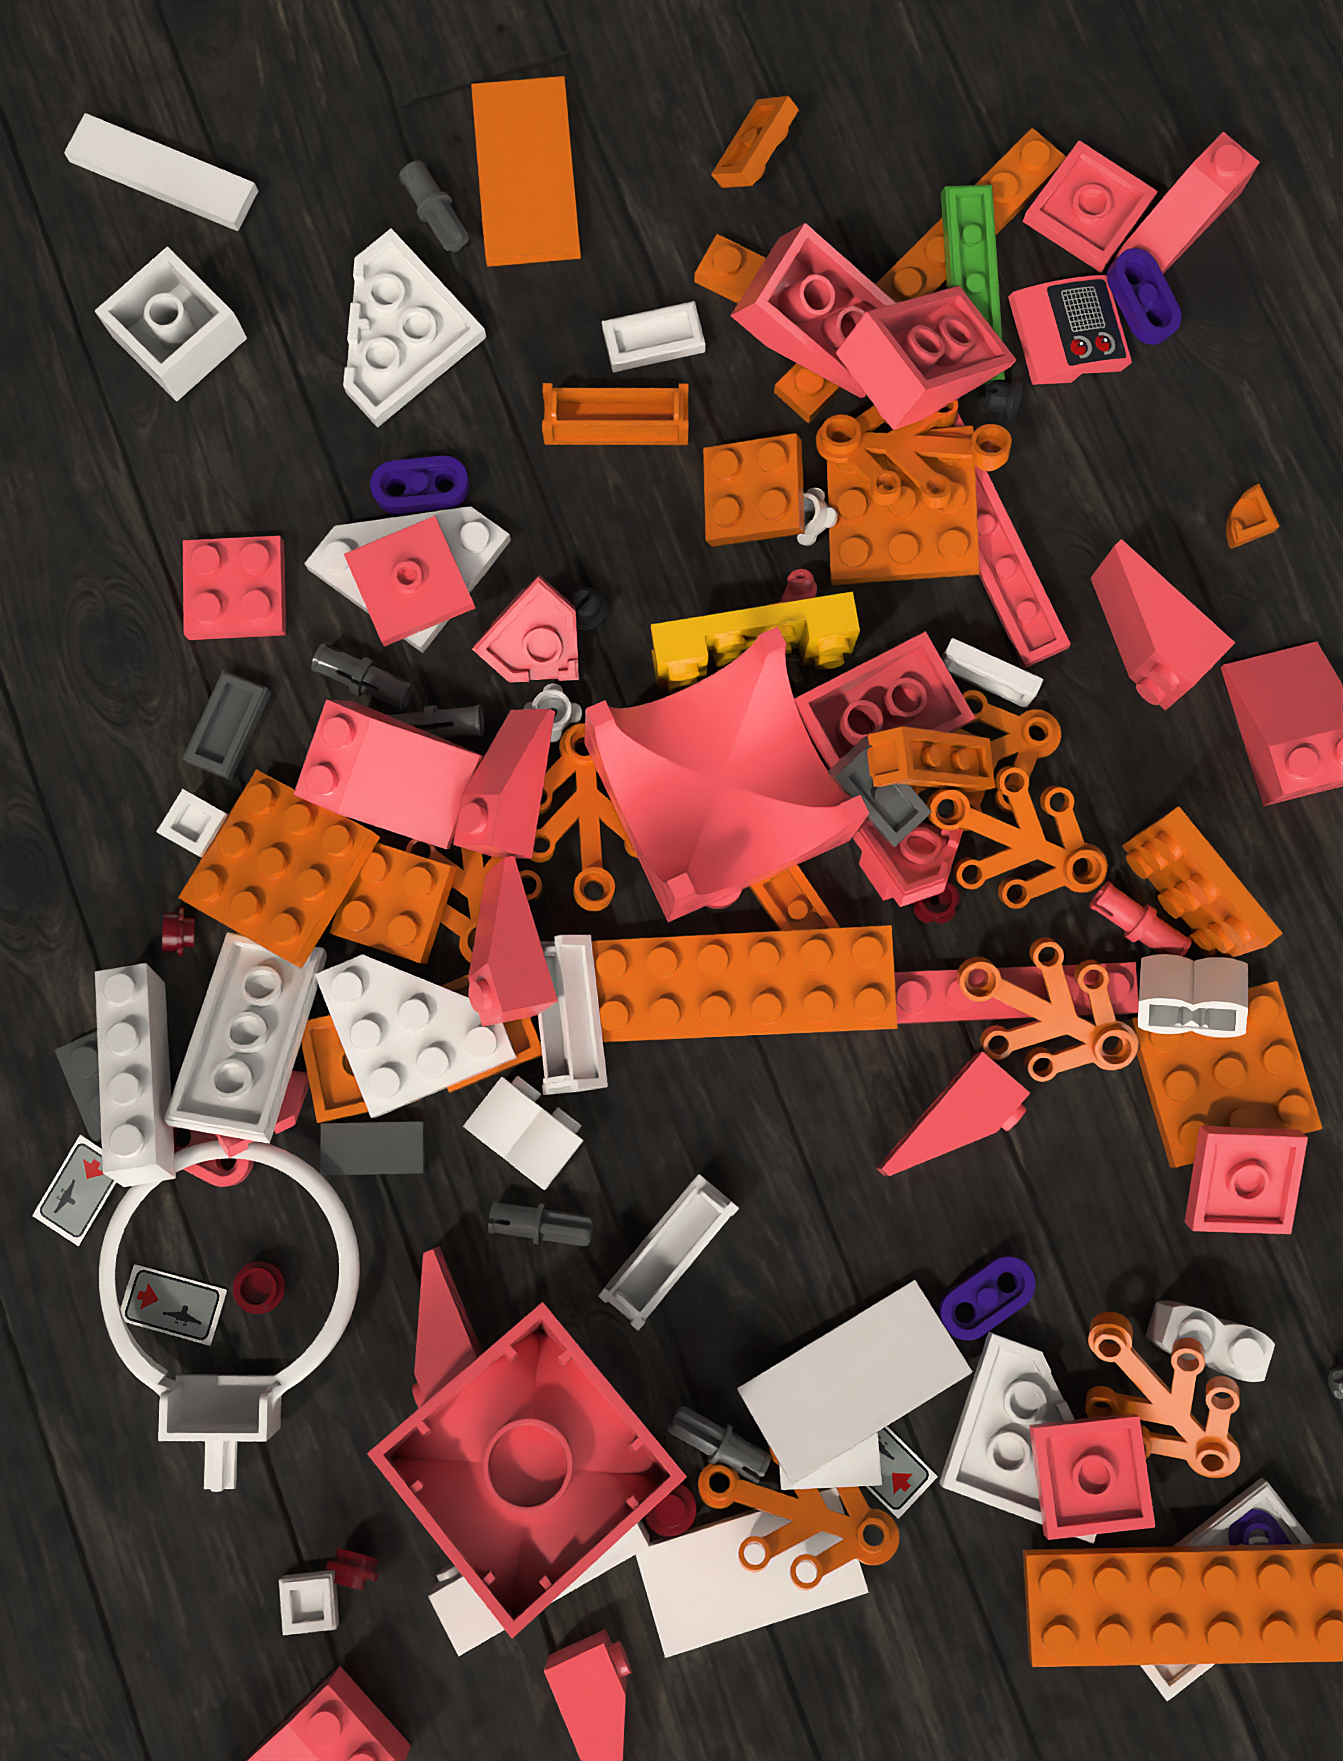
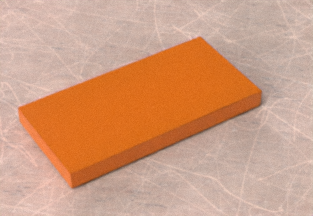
(525, 171)

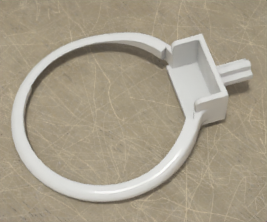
(227, 1406)

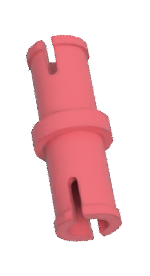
(1139, 921)

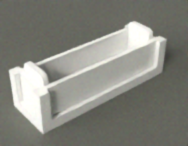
(572, 1025)
(668, 1251)

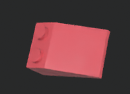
(808, 304)
(923, 354)
(1155, 627)
(890, 691)
(1289, 720)
(386, 773)
(334, 1725)

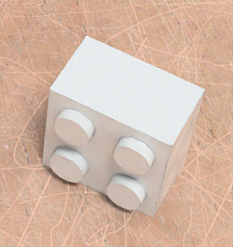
(171, 323)

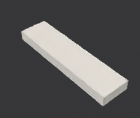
(161, 172)

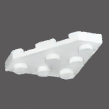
(401, 329)
(469, 534)
(406, 1033)
(993, 1443)

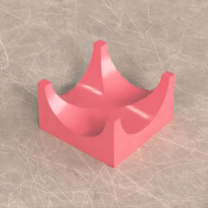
(720, 781)
(526, 1468)

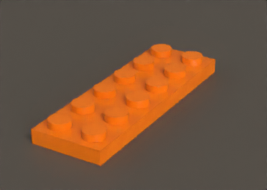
(746, 984)
(1184, 1605)

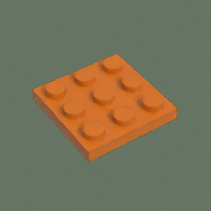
(904, 537)
(279, 868)
(1199, 888)
(1227, 1080)

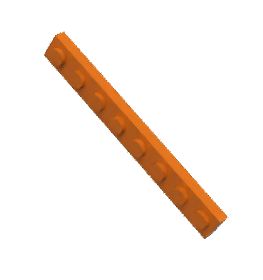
(923, 268)

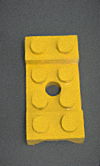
(818, 626)

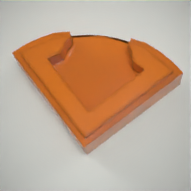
(1250, 518)

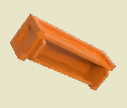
(615, 416)
(930, 759)

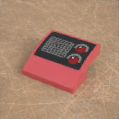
(1069, 329)

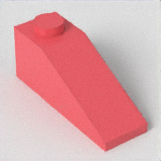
(1194, 201)
(506, 790)
(507, 959)
(967, 1109)
(444, 1331)
(591, 1694)

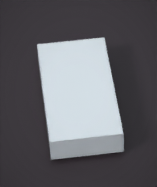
(653, 336)
(991, 673)

